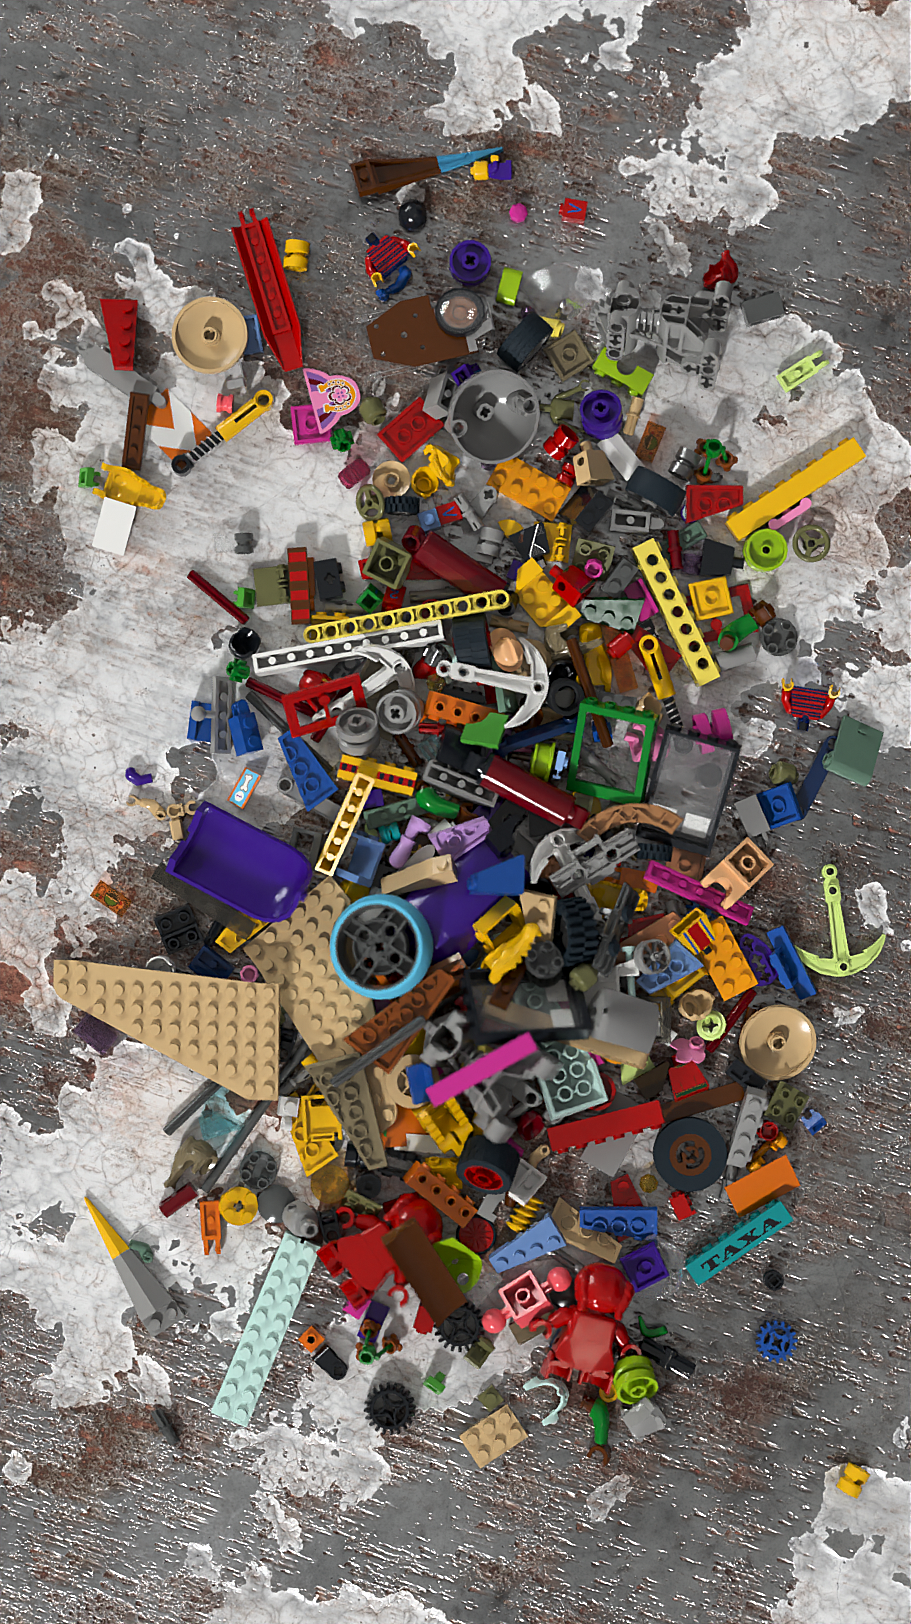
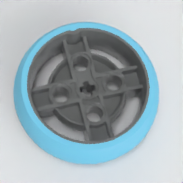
(378, 928)

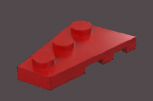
(710, 500)
(670, 655)
(624, 1195)

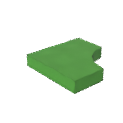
(487, 732)

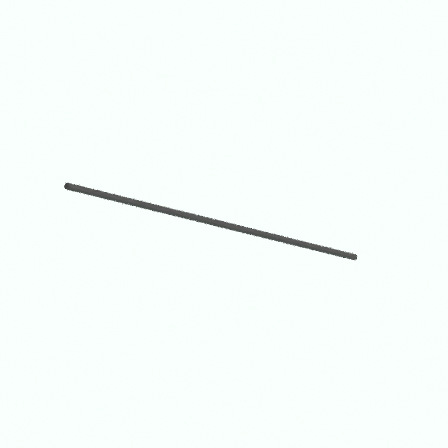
(264, 1104)

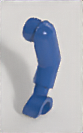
(401, 282)

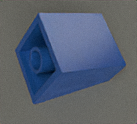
(500, 879)

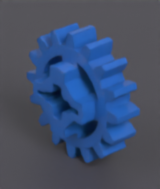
(768, 1344)

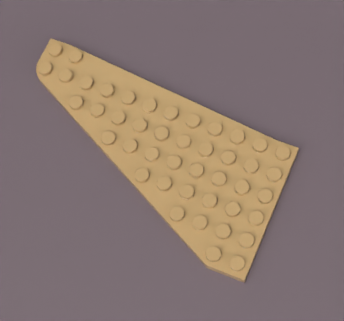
(311, 991)
(203, 1022)

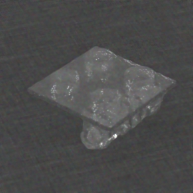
(487, 1282)

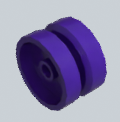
(472, 252)
(601, 414)

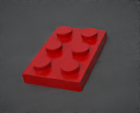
(410, 431)

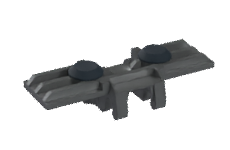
(612, 932)

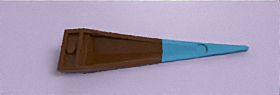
(389, 174)

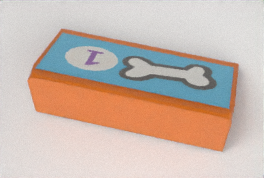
(244, 788)

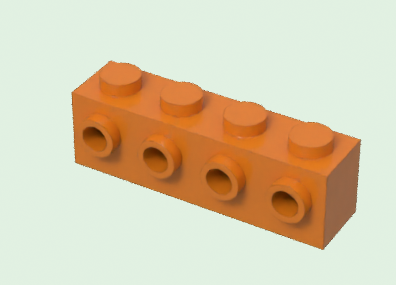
(454, 710)
(439, 1193)

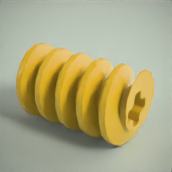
(523, 1215)

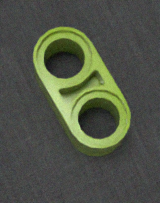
(509, 286)

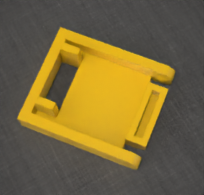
(319, 1121)

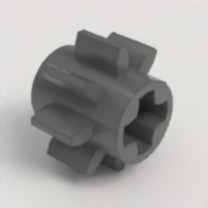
(434, 654)

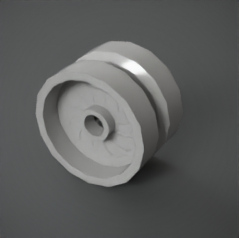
(400, 721)
(358, 731)

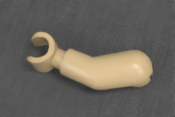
(152, 805)
(538, 1154)

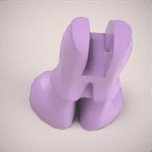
(402, 851)

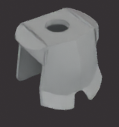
(643, 1418)

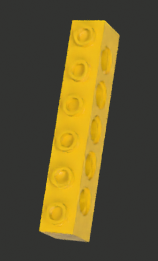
(346, 819)

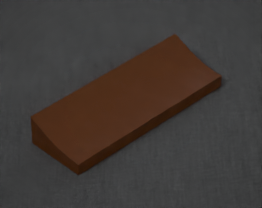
(424, 1270)

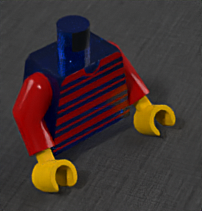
(386, 255)
(807, 703)

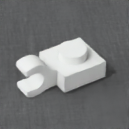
(287, 1109)

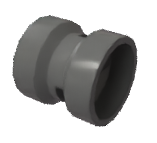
(244, 541)

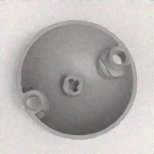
(500, 429)

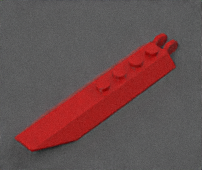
(269, 290)

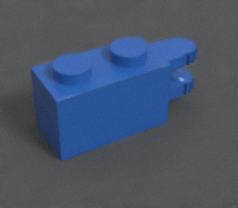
(244, 729)

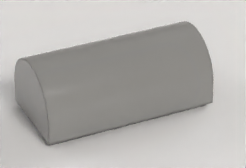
(739, 656)

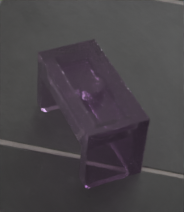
(95, 1034)

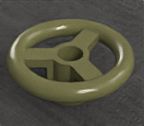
(373, 501)
(801, 532)

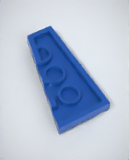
(307, 771)
(626, 1221)

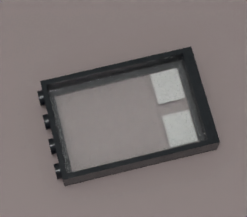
(692, 781)
(545, 1013)

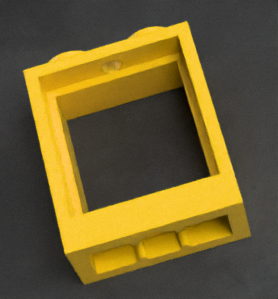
(492, 917)

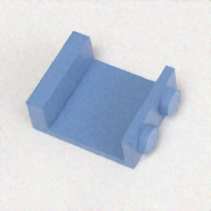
(364, 859)

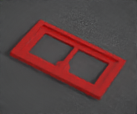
(710, 636)
(320, 690)

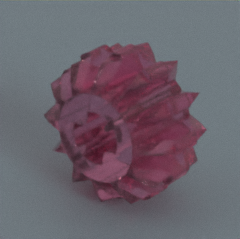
(354, 473)

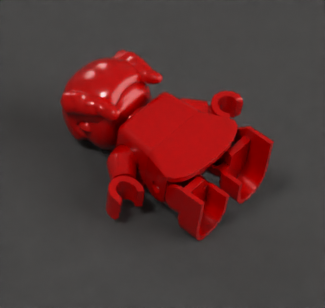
(366, 1254)
(588, 1328)

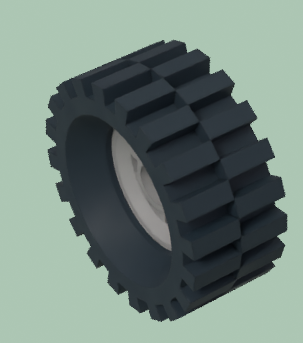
(579, 931)

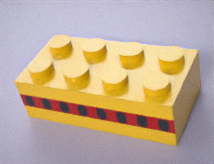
(388, 776)

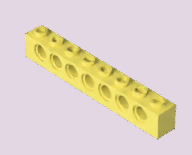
(674, 624)

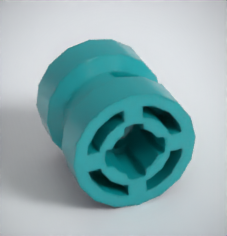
(385, 833)

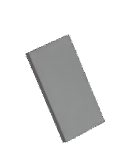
(610, 1154)

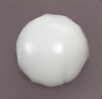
(161, 963)

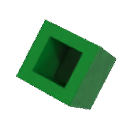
(370, 598)

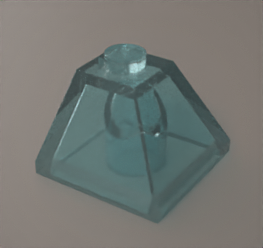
(217, 1124)

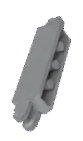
(100, 362)

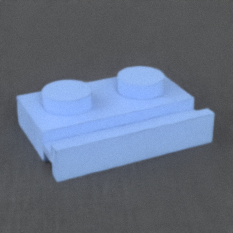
(561, 763)

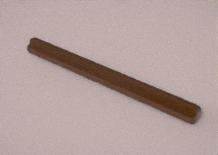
(589, 691)

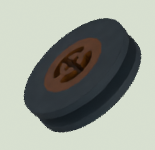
(675, 1172)

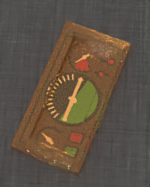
(650, 442)
(111, 898)

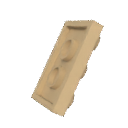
(493, 1435)

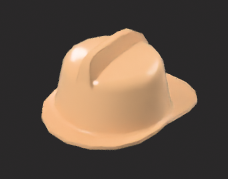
(506, 649)

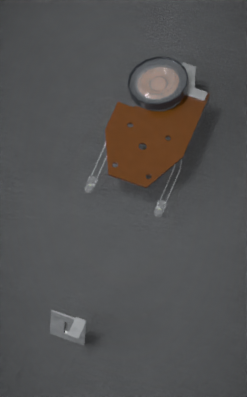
(445, 334)

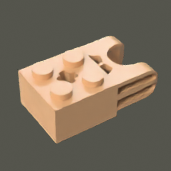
(738, 871)

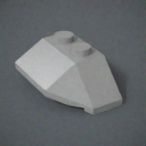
(458, 784)

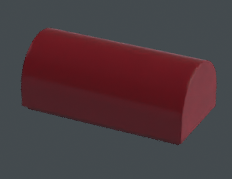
(178, 1199)

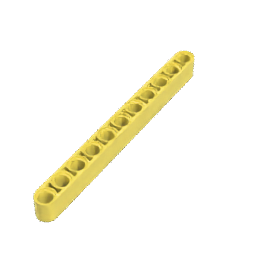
(397, 616)

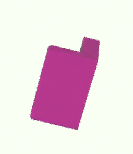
(639, 590)

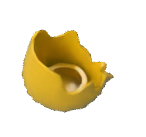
(424, 482)

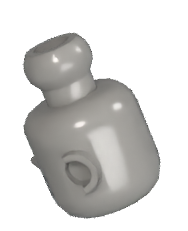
(300, 1219)

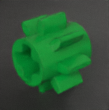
(342, 440)
(238, 670)

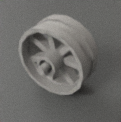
(652, 956)

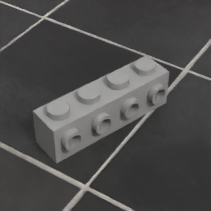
(746, 1126)

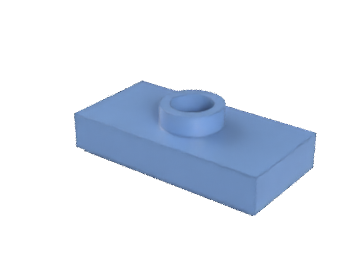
(254, 335)

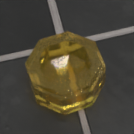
(435, 683)
(648, 1183)

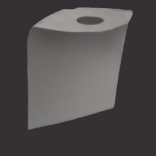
(628, 1021)

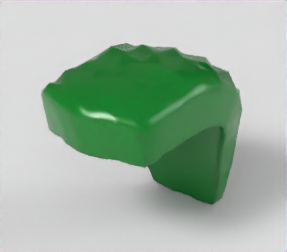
(651, 1333)

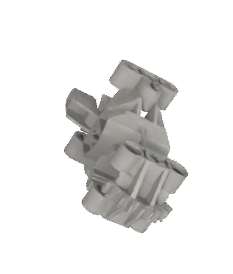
(678, 328)
(493, 1095)

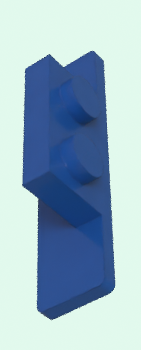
(789, 964)

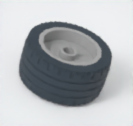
(525, 341)

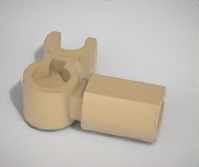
(175, 811)

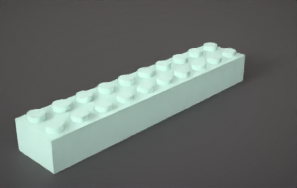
(266, 1329)

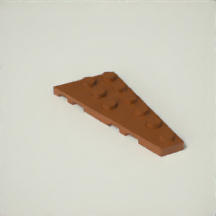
(418, 1001)

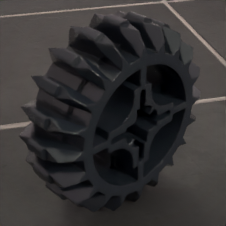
(473, 1335)
(397, 1404)

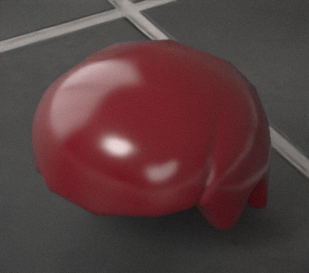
(530, 1125)

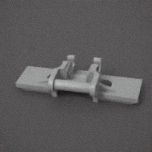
(596, 867)

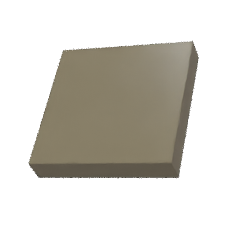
(568, 355)

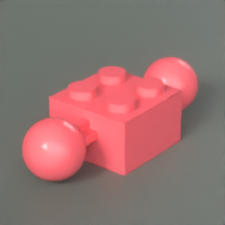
(526, 1299)

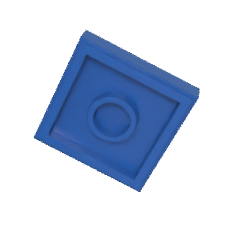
(780, 805)

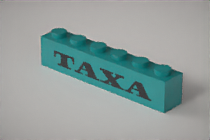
(738, 1242)

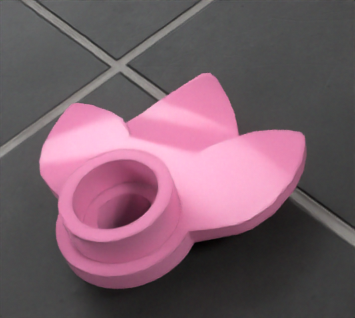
(689, 1049)

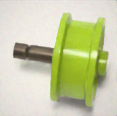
(540, 760)

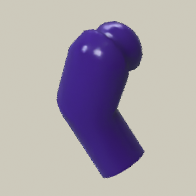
(132, 776)

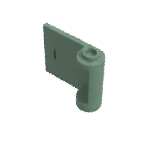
(853, 752)

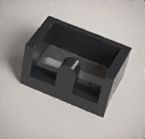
(399, 1162)

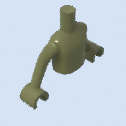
(563, 408)

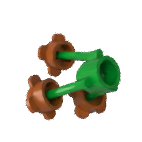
(709, 450)
(367, 1352)

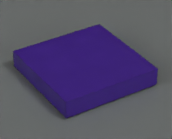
(644, 1266)

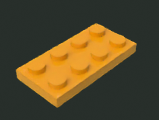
(529, 487)
(727, 962)

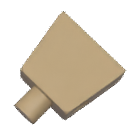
(591, 466)

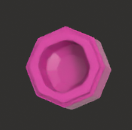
(518, 213)
(593, 568)

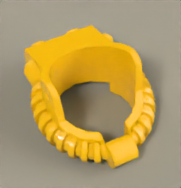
(442, 463)

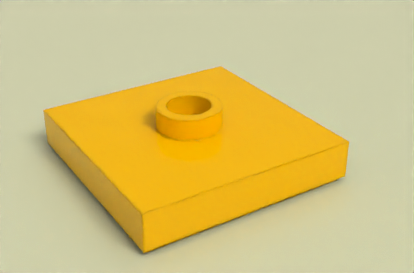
(710, 598)

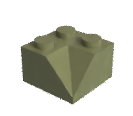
(388, 563)

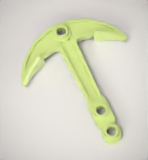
(838, 938)

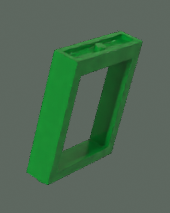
(625, 713)

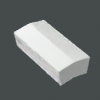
(620, 455)

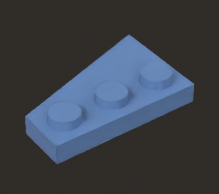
(681, 965)

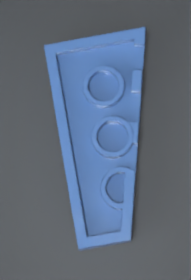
(536, 1241)

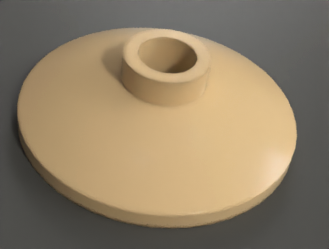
(394, 470)

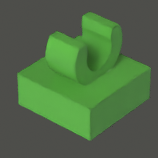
(86, 477)
(245, 598)
(435, 1384)

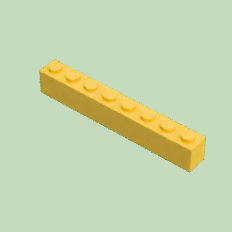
(794, 490)

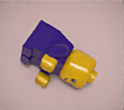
(483, 170)

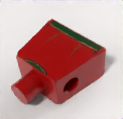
(572, 584)
(686, 1080)

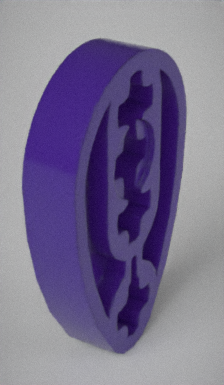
(760, 949)

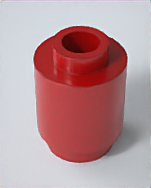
(620, 645)

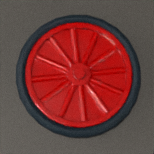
(477, 1235)

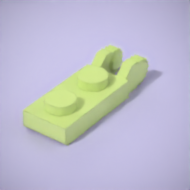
(800, 372)

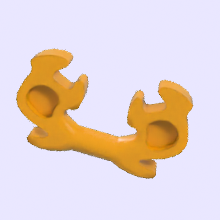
(757, 1160)

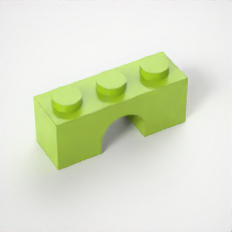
(635, 383)

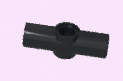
(667, 1357)

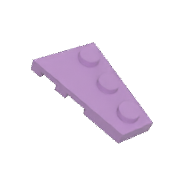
(461, 837)

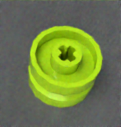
(754, 554)
(634, 1379)

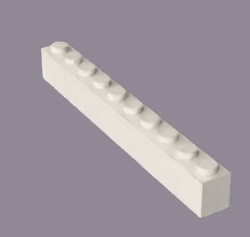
(341, 648)

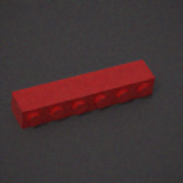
(606, 1125)

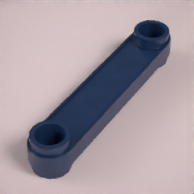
(537, 734)
(813, 779)

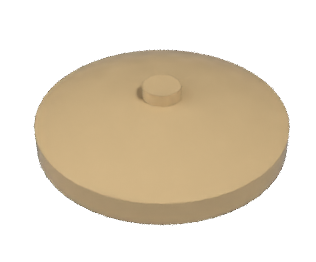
(209, 335)
(777, 1042)

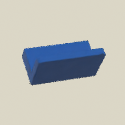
(199, 729)
(419, 1079)

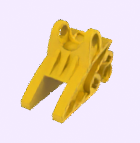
(442, 1127)

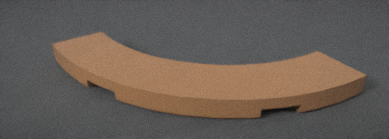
(630, 813)

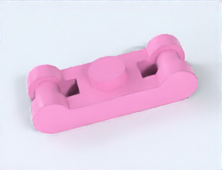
(789, 514)

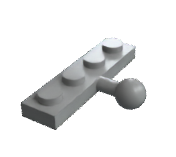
(219, 715)

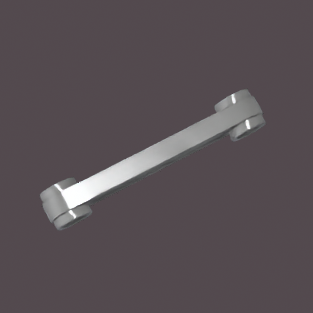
(326, 808)

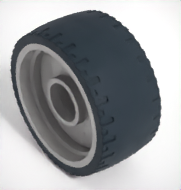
(655, 490)

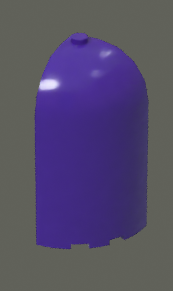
(241, 865)
(452, 909)

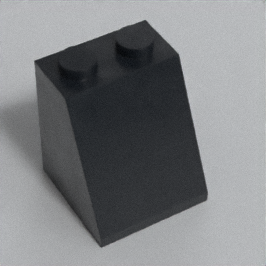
(586, 509)

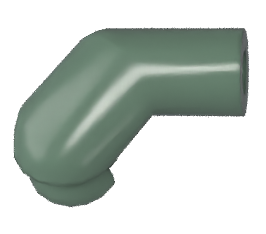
(144, 1250)

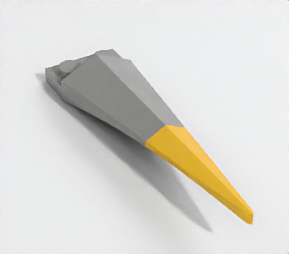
(151, 1300)

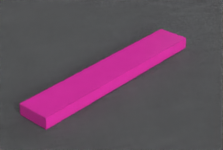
(696, 892)
(481, 1069)

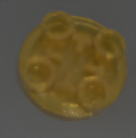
(329, 1183)

